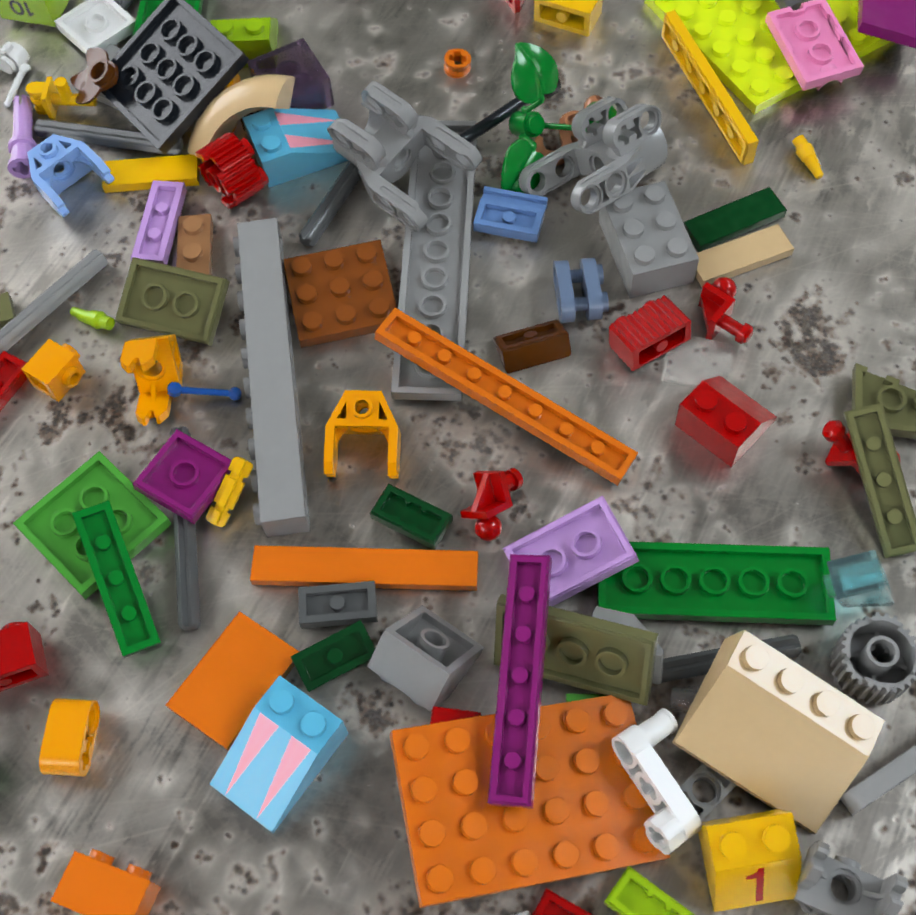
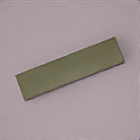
(882, 479)

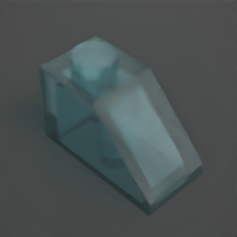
(858, 581)

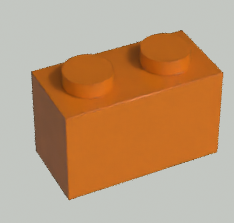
(98, 888)

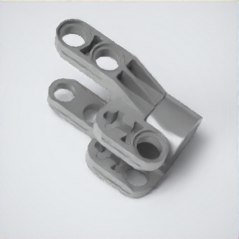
(390, 146)
(609, 154)

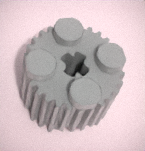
(873, 679)

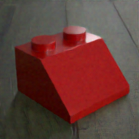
(723, 419)

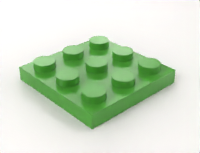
(54, 531)

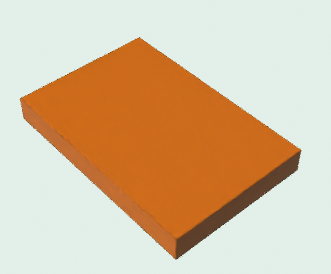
(232, 679)

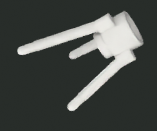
(14, 59)

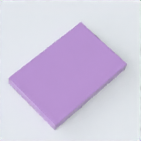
(583, 549)

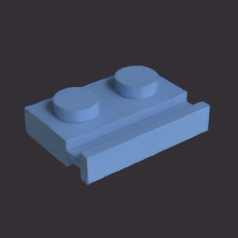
(510, 214)

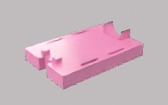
(814, 44)

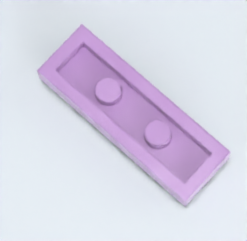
(159, 221)

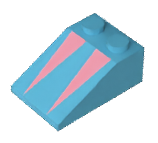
(292, 142)
(278, 753)

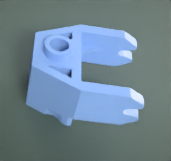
(66, 153)

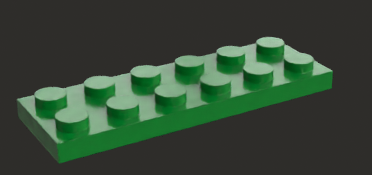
(723, 584)

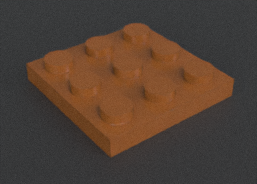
(339, 292)

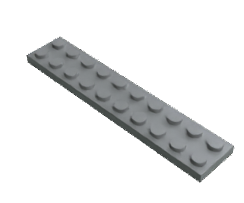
(436, 265)

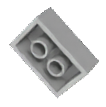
(649, 240)

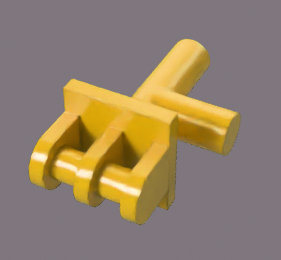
(51, 94)

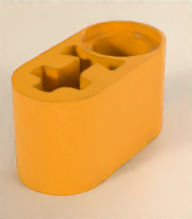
(69, 737)

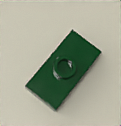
(411, 516)

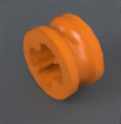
(454, 70)

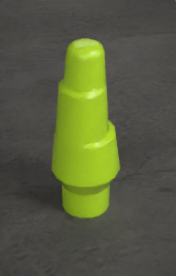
(93, 318)

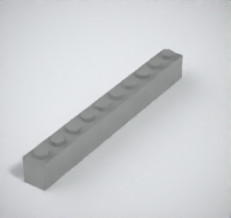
(271, 381)

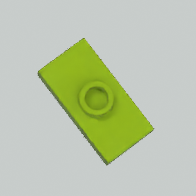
(639, 896)

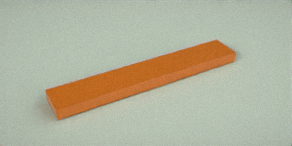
(386, 567)

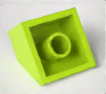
(250, 35)

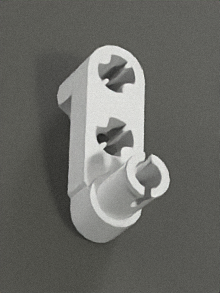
(673, 815)

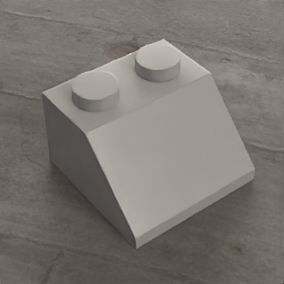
(424, 657)

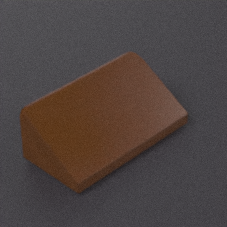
(533, 346)

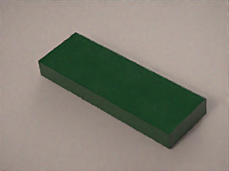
(734, 219)

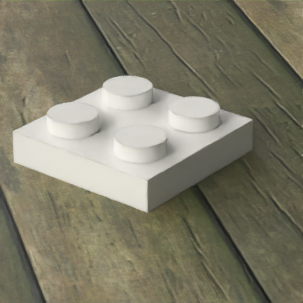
(96, 24)

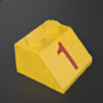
(751, 859)

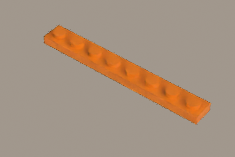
(506, 396)

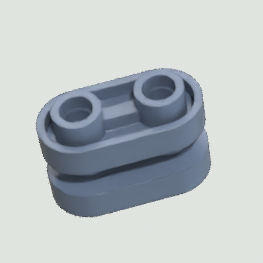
(593, 300)

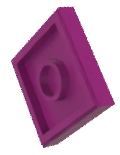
(183, 476)

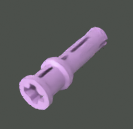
(22, 137)

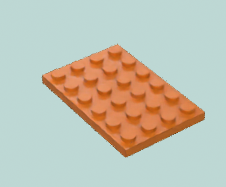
(582, 814)

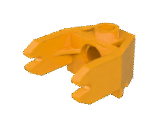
(151, 376)
(348, 420)

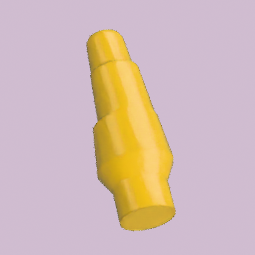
(807, 155)

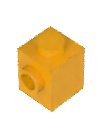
(54, 369)

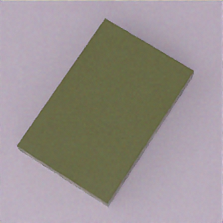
(172, 301)

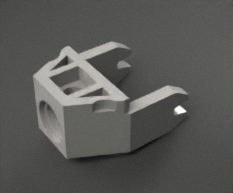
(865, 892)

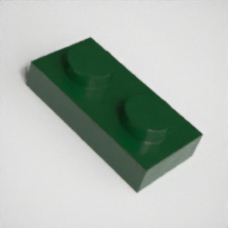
(334, 655)

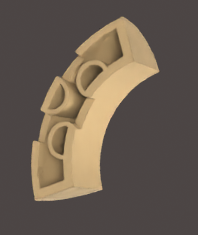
(238, 101)

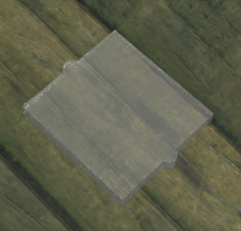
(698, 361)

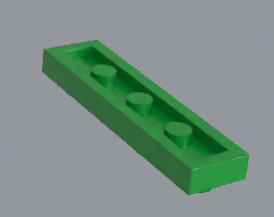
(116, 579)

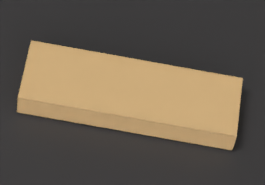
(743, 254)

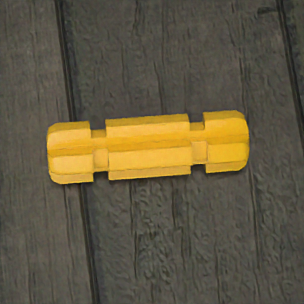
(229, 491)

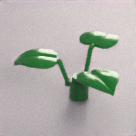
(532, 76)

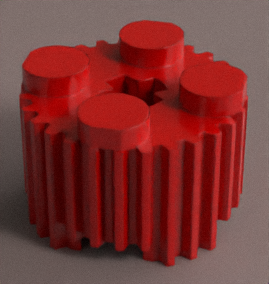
(231, 169)

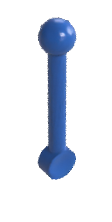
(175, 390)

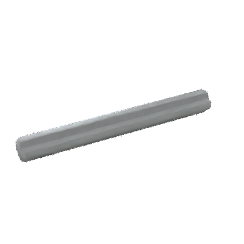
(51, 299)

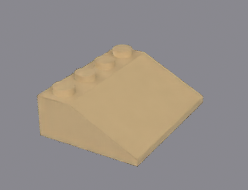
(777, 730)

